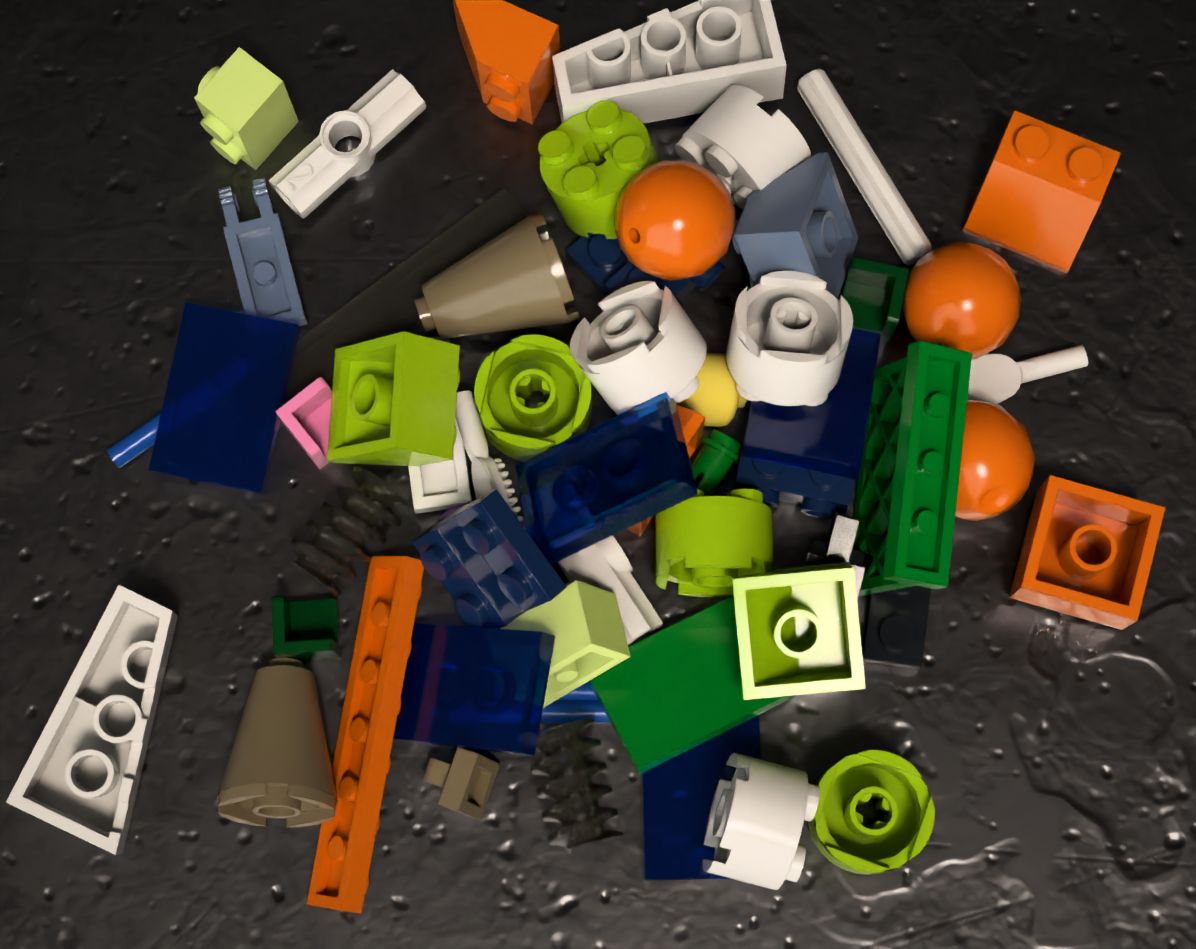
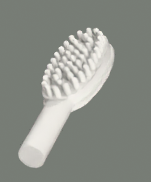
(999, 376)
(485, 470)

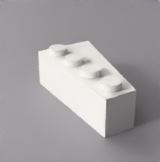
(675, 61)
(98, 735)

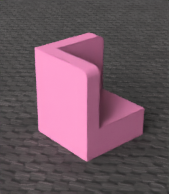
(309, 419)

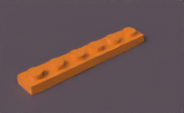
(367, 732)

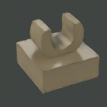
(465, 782)

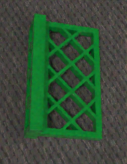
(926, 455)

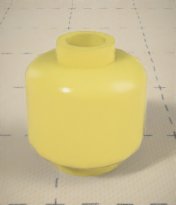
(716, 394)

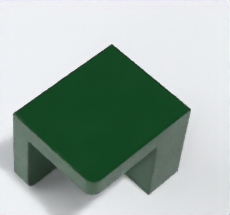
(875, 295)
(306, 629)

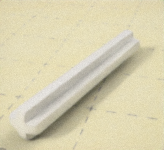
(864, 166)

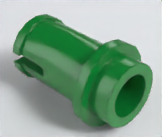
(714, 461)

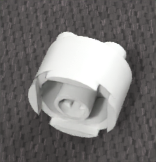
(743, 143)
(788, 340)
(639, 347)
(760, 822)

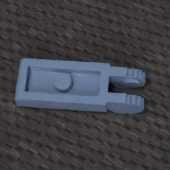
(262, 258)

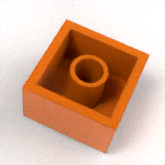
(1087, 552)

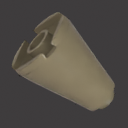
(500, 286)
(280, 753)

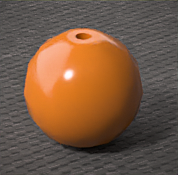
(674, 219)
(962, 298)
(994, 462)

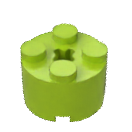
(591, 163)
(512, 376)
(712, 541)
(899, 797)

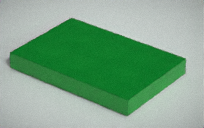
(679, 688)

